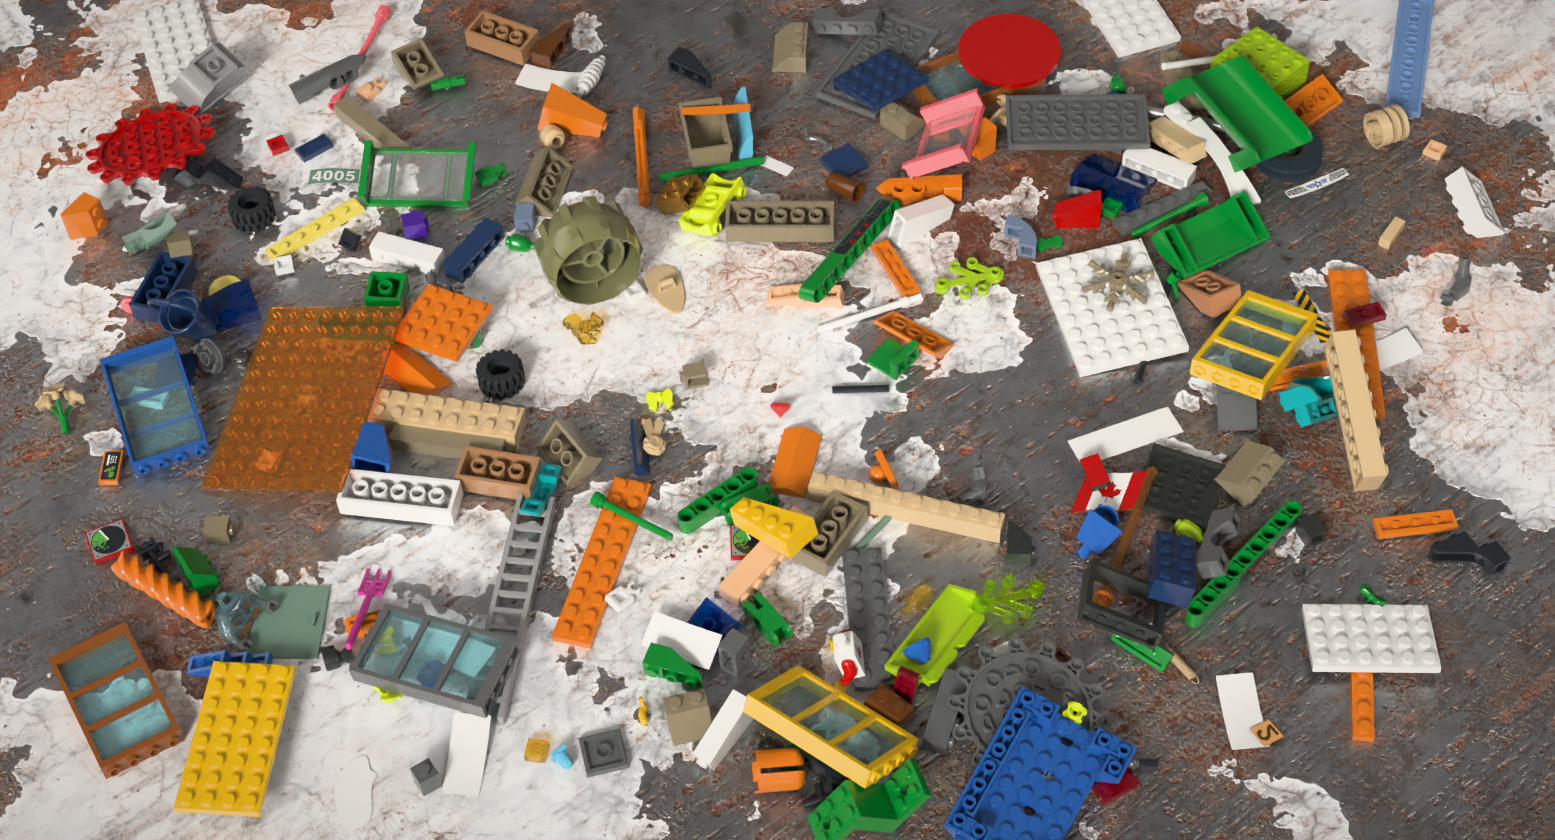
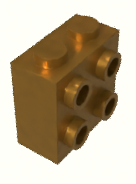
(680, 194)

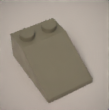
(416, 64)

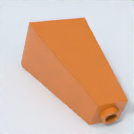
(571, 114)

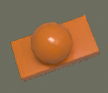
(883, 471)

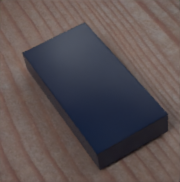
(314, 148)

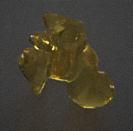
(584, 329)

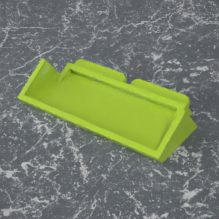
(949, 625)

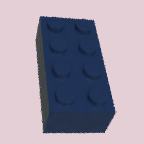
(162, 279)
(1172, 568)

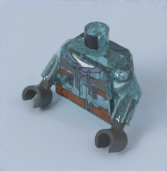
(237, 615)

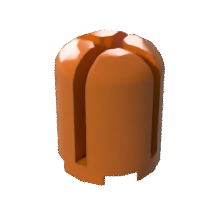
(780, 780)

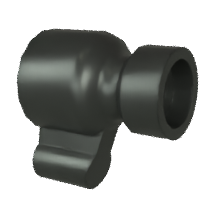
(333, 658)

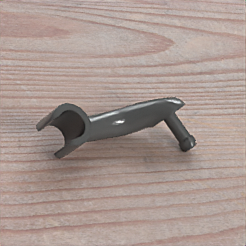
(827, 147)

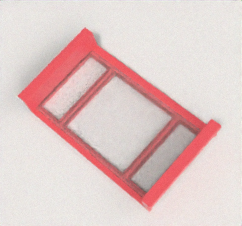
(948, 133)

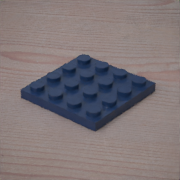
(880, 80)

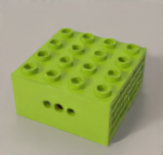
(1274, 60)

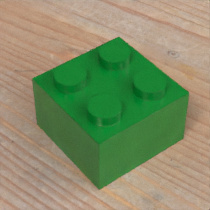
(386, 289)

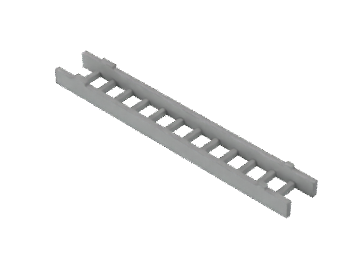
(494, 609)

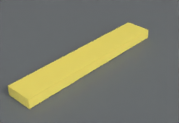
(315, 229)

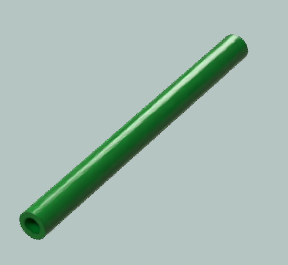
(737, 164)

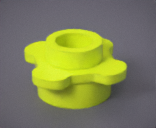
(1075, 707)

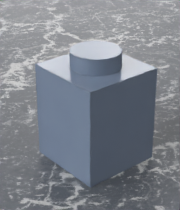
(524, 217)

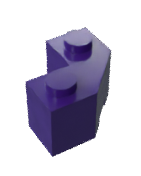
(415, 224)

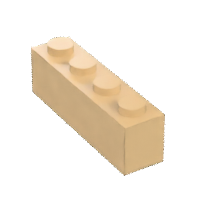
(1177, 140)

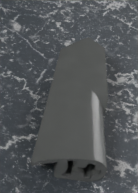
(342, 71)

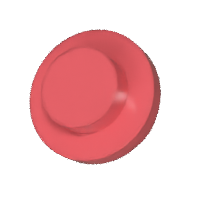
(125, 304)

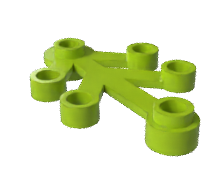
(992, 276)

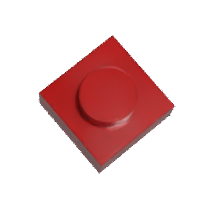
(277, 145)

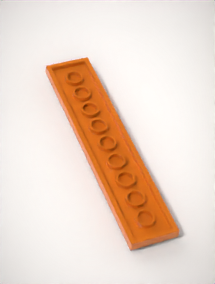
(1349, 290)
(601, 565)

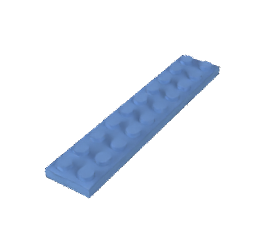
(1410, 55)

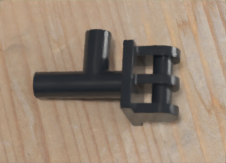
(149, 550)
(821, 795)

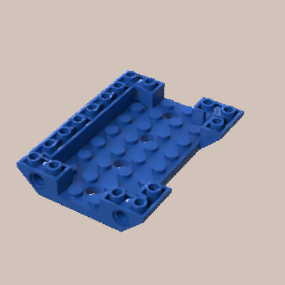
(1013, 779)

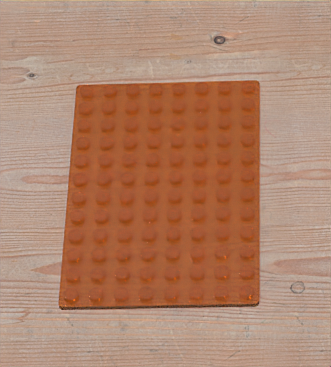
(304, 400)

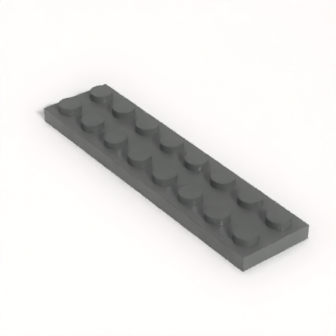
(869, 614)

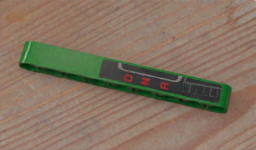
(848, 250)
(1243, 563)

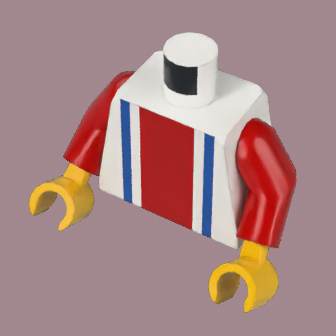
(848, 656)

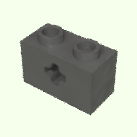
(734, 652)

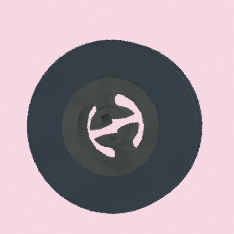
(1293, 167)

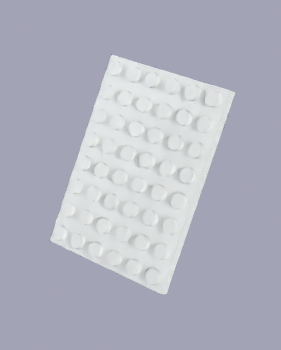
(1115, 338)

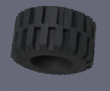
(251, 209)
(501, 385)

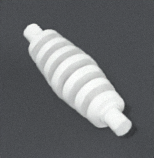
(590, 76)

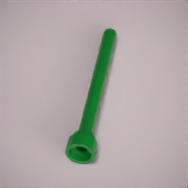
(1199, 200)
(599, 500)

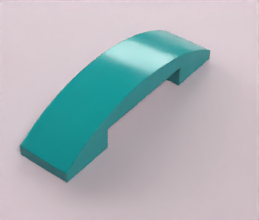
(545, 487)

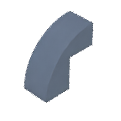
(1019, 229)

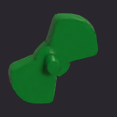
(1043, 244)
(1367, 591)

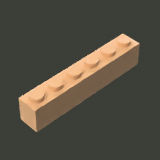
(752, 571)

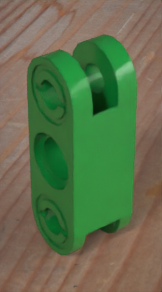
(760, 493)
(766, 619)

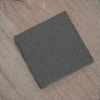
(603, 753)

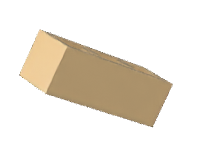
(1391, 233)

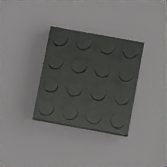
(1182, 486)

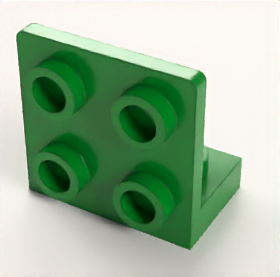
(894, 358)

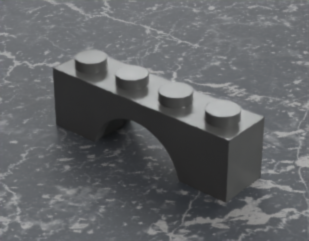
(865, 23)
(1221, 527)

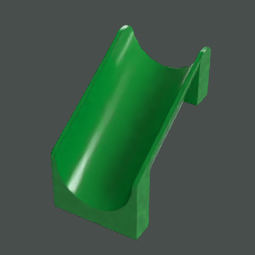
(1245, 110)

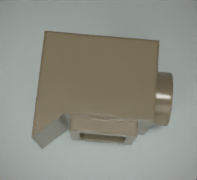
(694, 375)

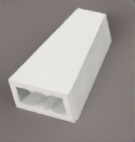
(919, 219)
(723, 732)

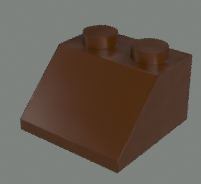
(890, 706)

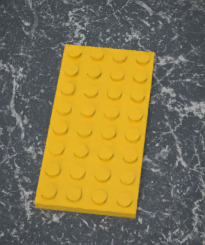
(235, 739)

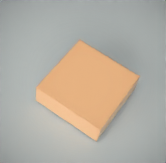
(1434, 150)

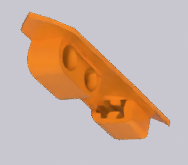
(921, 188)

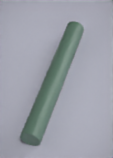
(873, 532)

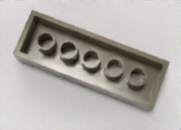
(779, 221)

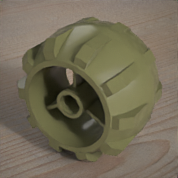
(589, 251)

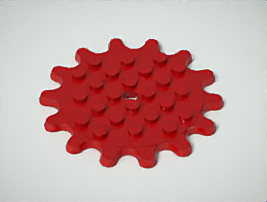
(128, 148)

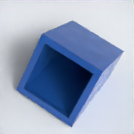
(371, 449)

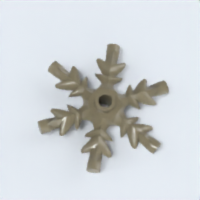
(1117, 282)

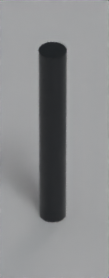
(860, 389)

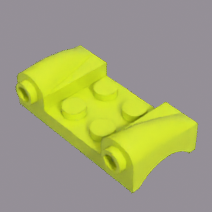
(705, 213)

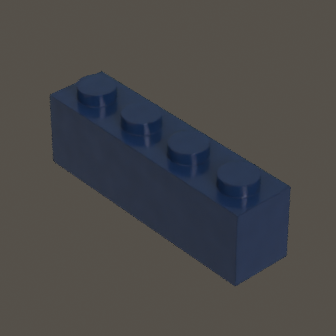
(473, 250)

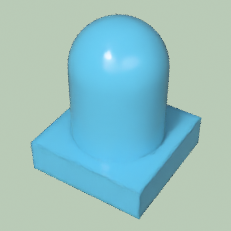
(562, 757)

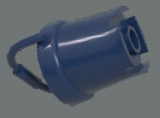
(186, 315)

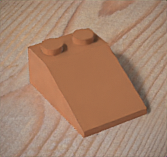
(1211, 292)

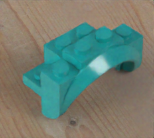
(1311, 399)

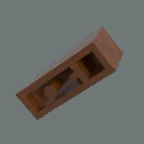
(550, 47)

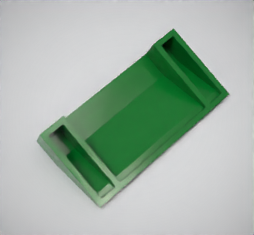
(1211, 236)

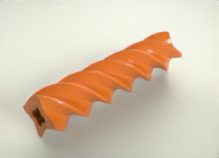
(160, 588)

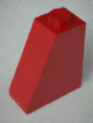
(1079, 211)

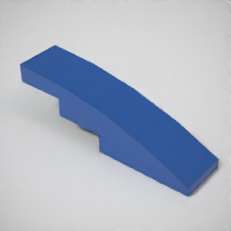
(201, 664)

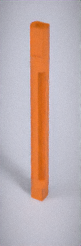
(641, 157)

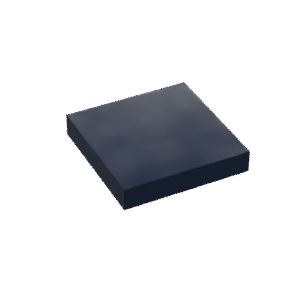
(844, 161)

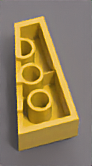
(774, 526)

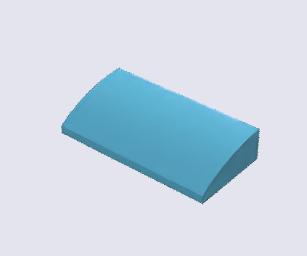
(743, 127)

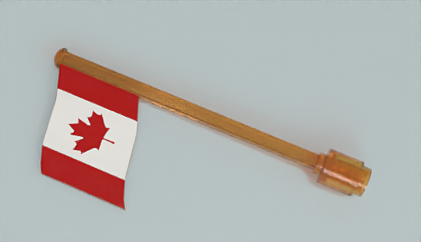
(1125, 494)

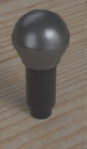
(1145, 763)

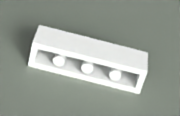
(1160, 166)
(406, 253)

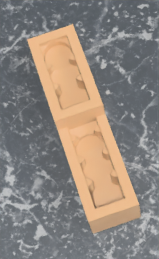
(789, 296)

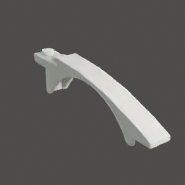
(1235, 182)

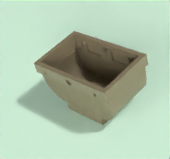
(706, 135)

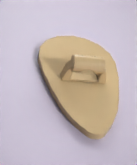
(666, 287)

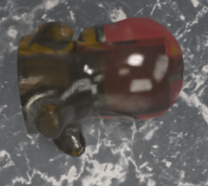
(761, 741)

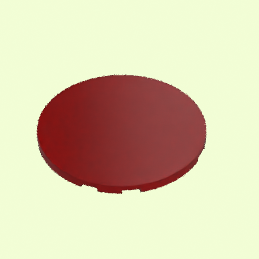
(1009, 50)

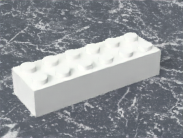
(401, 497)

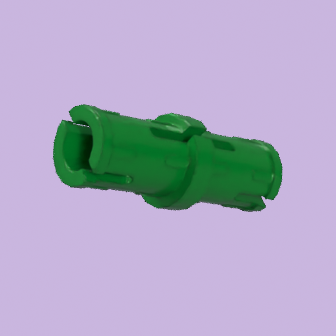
(448, 82)

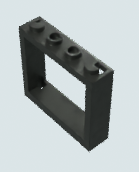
(1115, 621)

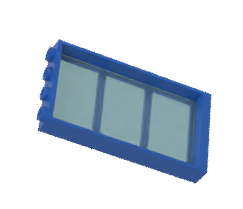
(154, 406)

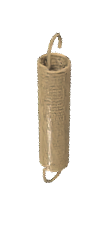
(1182, 666)

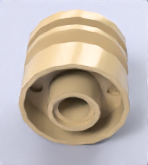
(1386, 126)

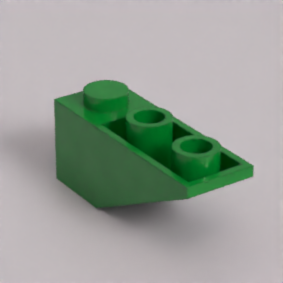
(667, 664)

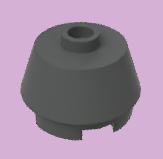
(212, 355)

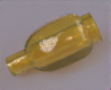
(917, 598)

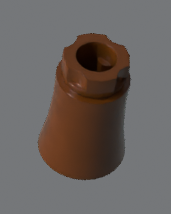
(849, 188)

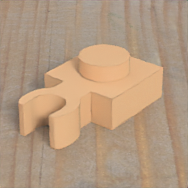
(370, 90)

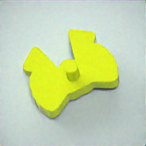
(659, 397)
(387, 696)

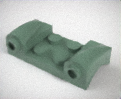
(150, 233)

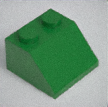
(197, 569)

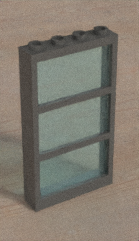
(435, 660)

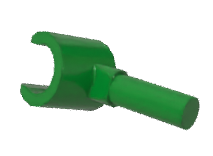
(1172, 279)

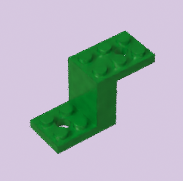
(870, 808)

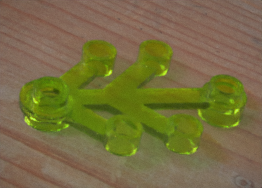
(982, 604)

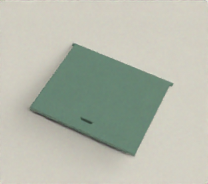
(291, 628)

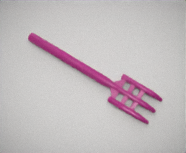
(369, 592)

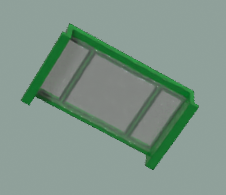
(416, 177)

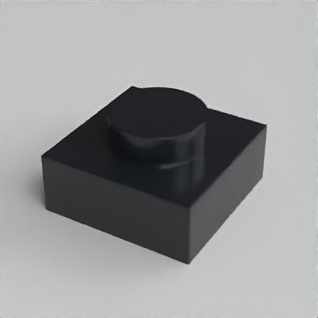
(349, 239)

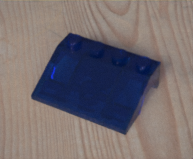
(1113, 180)

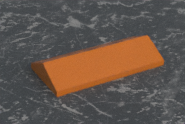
(1314, 100)
(911, 330)
(414, 372)
(795, 462)

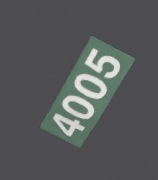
(334, 175)

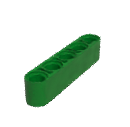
(707, 506)

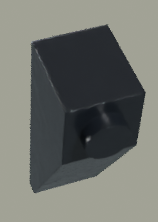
(688, 66)

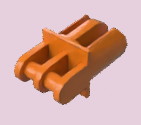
(369, 621)

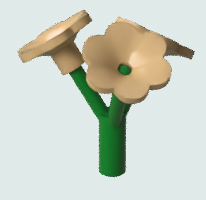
(51, 394)

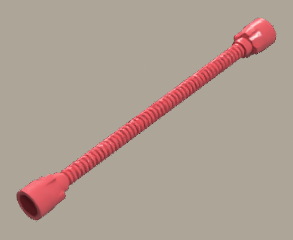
(381, 16)

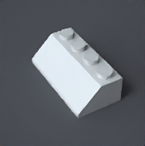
(1473, 204)

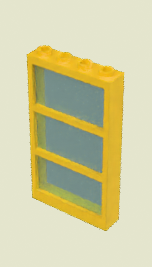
(1253, 344)
(831, 726)

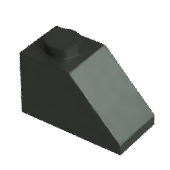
(1018, 546)

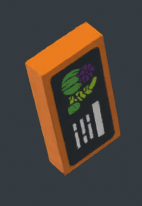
(111, 467)

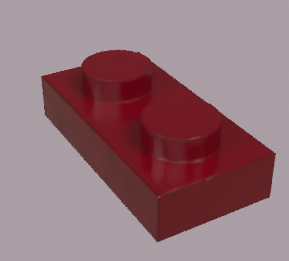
(1364, 315)
(906, 684)
(1110, 792)

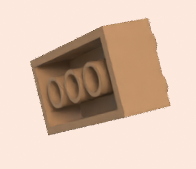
(502, 37)
(497, 472)

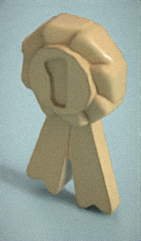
(653, 443)

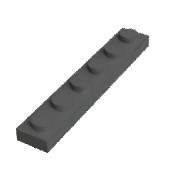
(1147, 213)

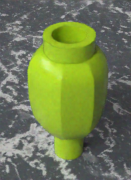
(1188, 528)

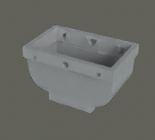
(209, 78)

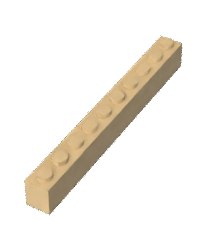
(911, 507)

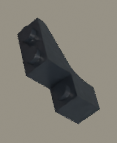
(212, 174)
(1462, 549)

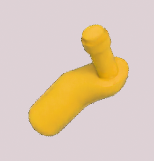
(642, 712)

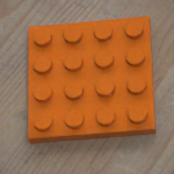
(443, 322)

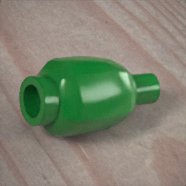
(1117, 84)
(519, 243)

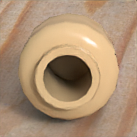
(552, 136)

